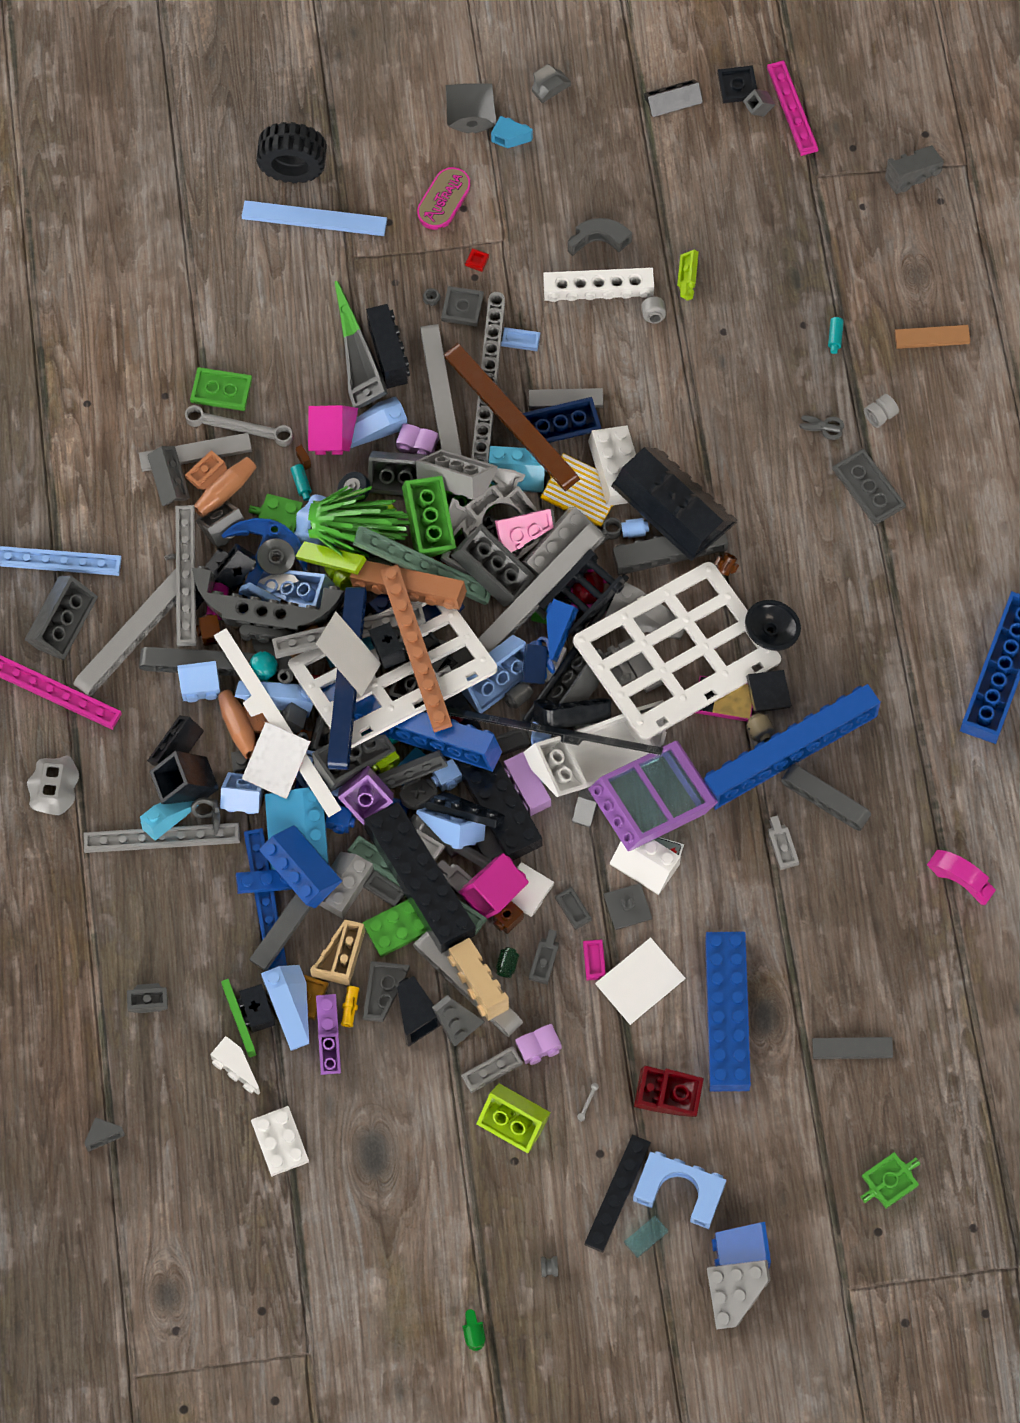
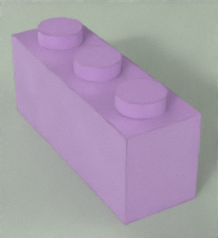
(527, 784)

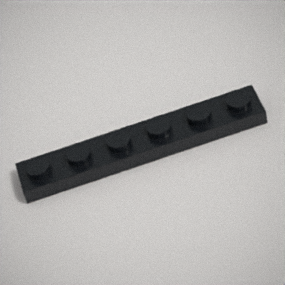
(617, 1193)

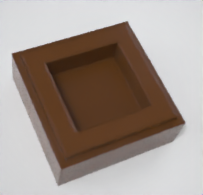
(303, 457)

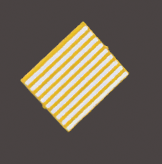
(584, 495)

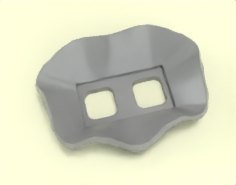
(64, 783)

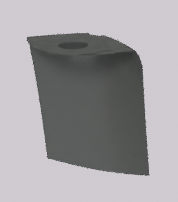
(470, 107)

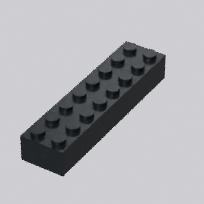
(419, 877)

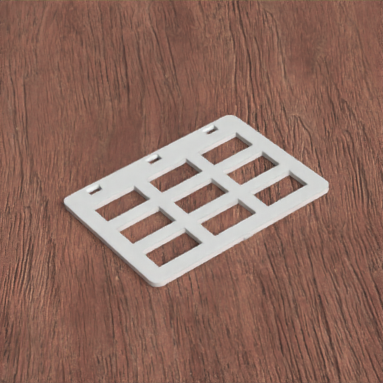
(687, 701)
(403, 708)

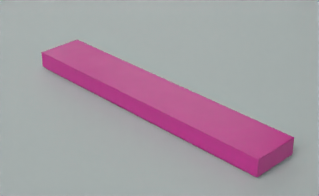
(792, 108)

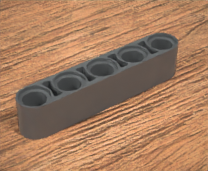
(826, 797)

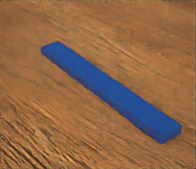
(265, 901)

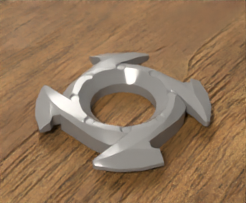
(503, 492)

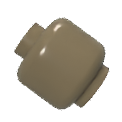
(760, 727)

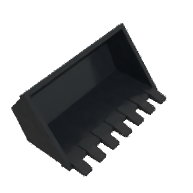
(672, 502)

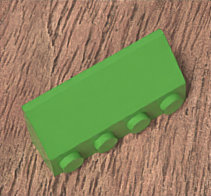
(428, 516)

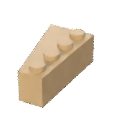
(478, 979)

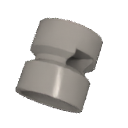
(883, 409)

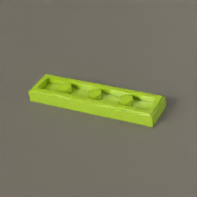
(327, 557)

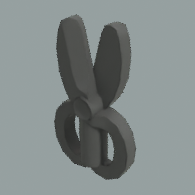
(816, 424)

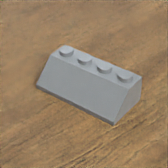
(459, 473)

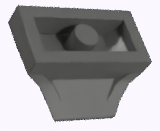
(549, 82)
(147, 998)

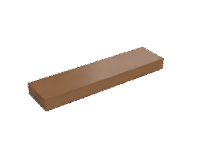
(932, 336)

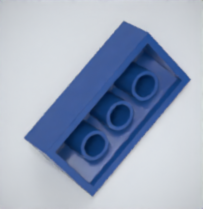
(301, 866)

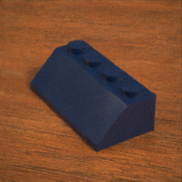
(565, 420)

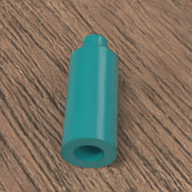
(835, 334)
(301, 481)

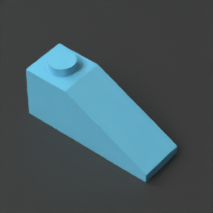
(163, 817)

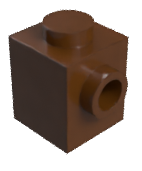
(208, 628)
(508, 917)

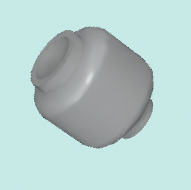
(653, 309)

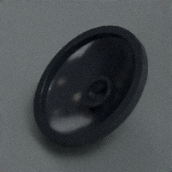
(773, 617)

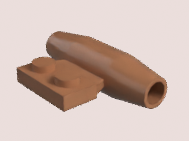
(217, 481)
(240, 723)

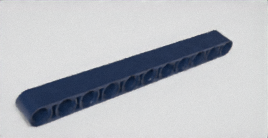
(345, 693)

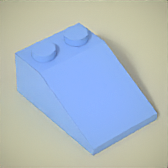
(453, 830)

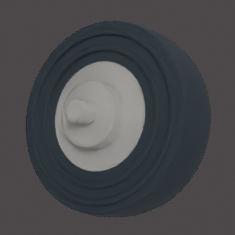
(356, 481)

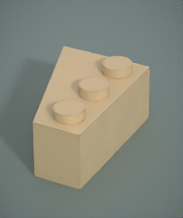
(340, 956)

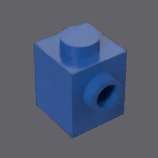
(341, 821)

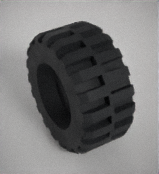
(291, 152)

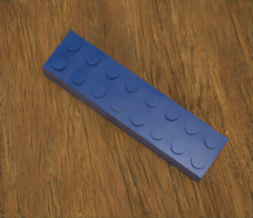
(997, 679)
(727, 1011)

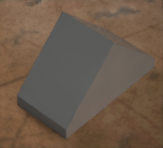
(102, 1133)

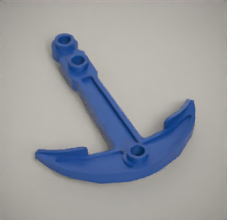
(263, 528)

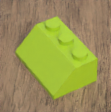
(513, 1118)

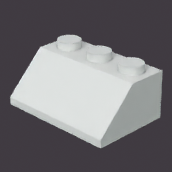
(648, 864)

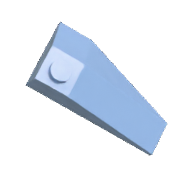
(289, 998)

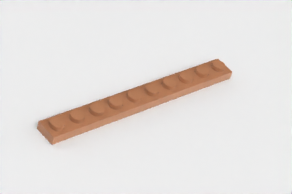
(416, 648)

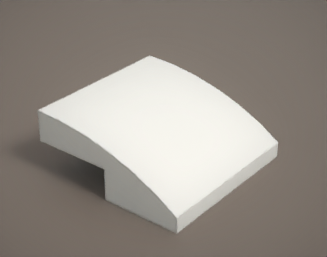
(532, 895)

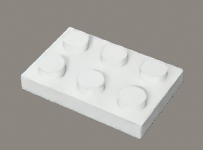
(280, 1141)

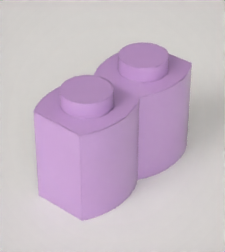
(417, 440)
(538, 1044)

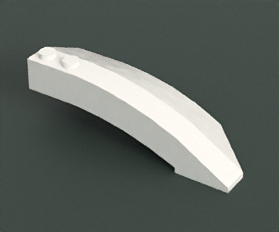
(573, 768)

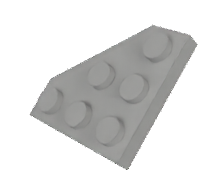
(735, 1290)

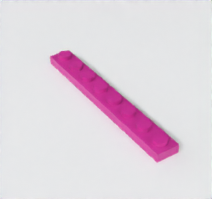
(58, 693)

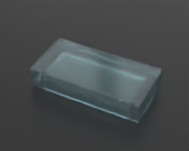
(646, 1236)

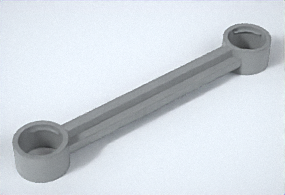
(238, 425)

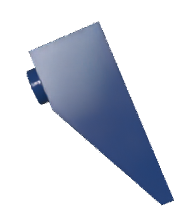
(559, 622)

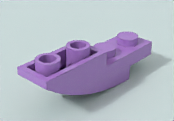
(328, 1034)

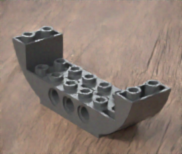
(296, 619)

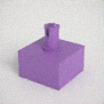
(365, 794)

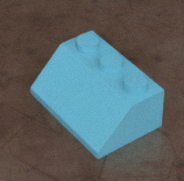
(520, 461)

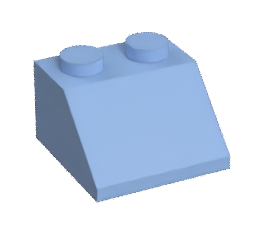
(199, 681)
(240, 795)

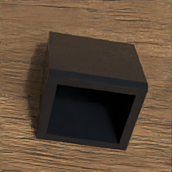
(183, 778)
(416, 1011)

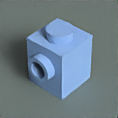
(447, 777)

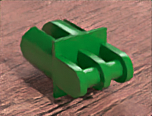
(473, 1331)

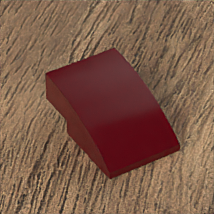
(668, 1092)

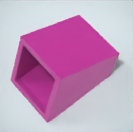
(331, 428)
(494, 886)

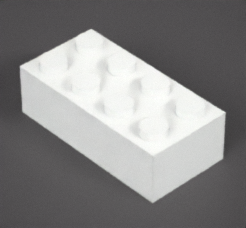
(611, 451)

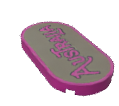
(443, 198)

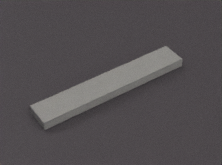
(196, 451)

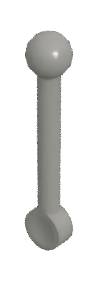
(581, 1116)

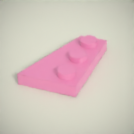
(521, 529)

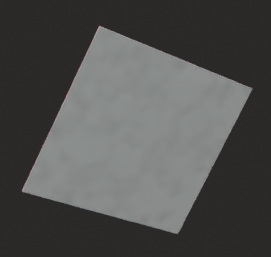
(276, 760)

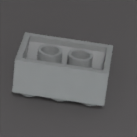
(354, 873)

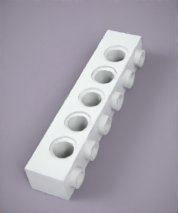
(606, 278)

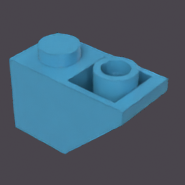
(510, 133)

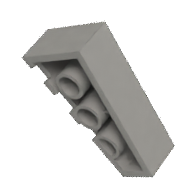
(556, 540)

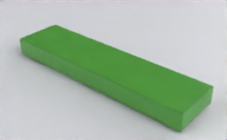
(238, 1018)

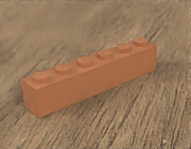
(419, 585)

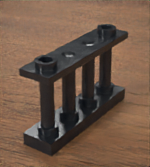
(576, 575)

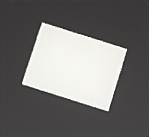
(348, 653)
(640, 981)

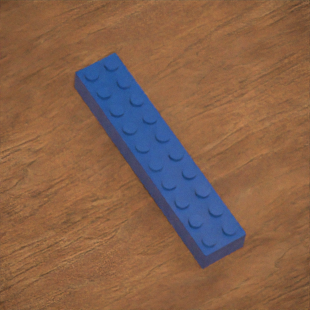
(456, 742)
(792, 745)

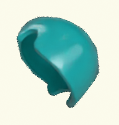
(264, 665)

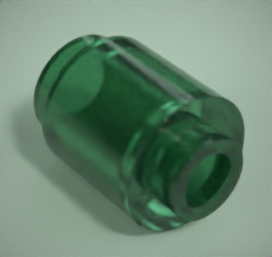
(507, 962)

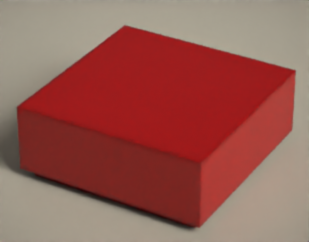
(477, 260)

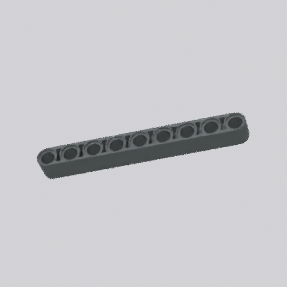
(168, 659)

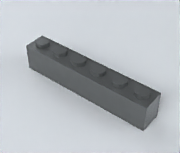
(655, 553)

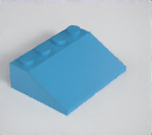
(301, 810)

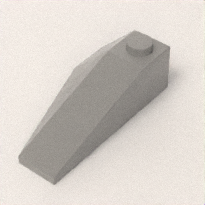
(648, 621)

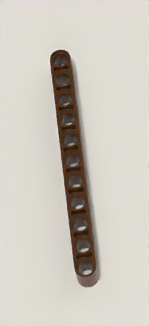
(511, 417)

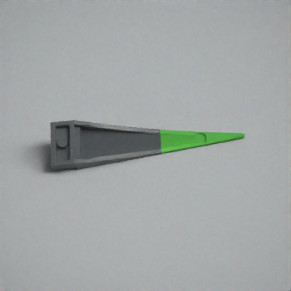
(363, 372)

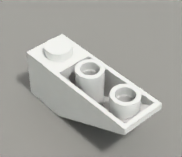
(232, 1059)

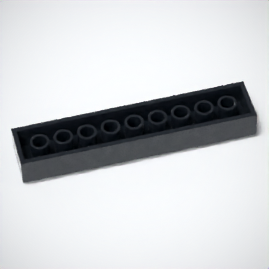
(496, 792)

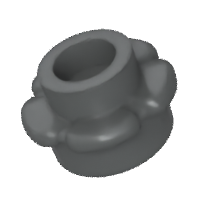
(431, 293)

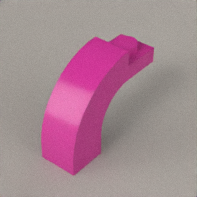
(963, 872)

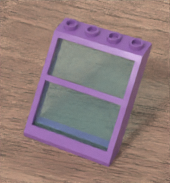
(652, 796)

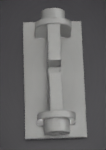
(623, 671)

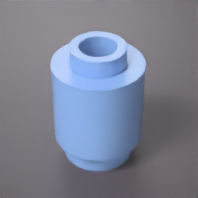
(635, 528)

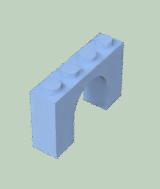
(660, 1169)

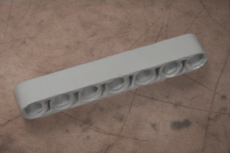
(425, 946)

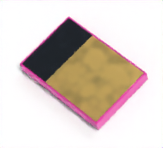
(733, 706)

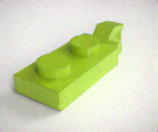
(687, 274)

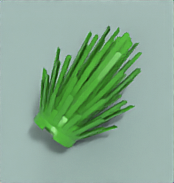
(340, 519)

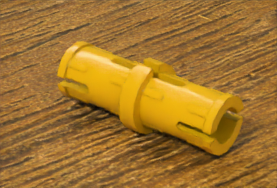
(350, 1006)

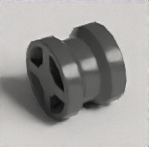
(549, 1266)

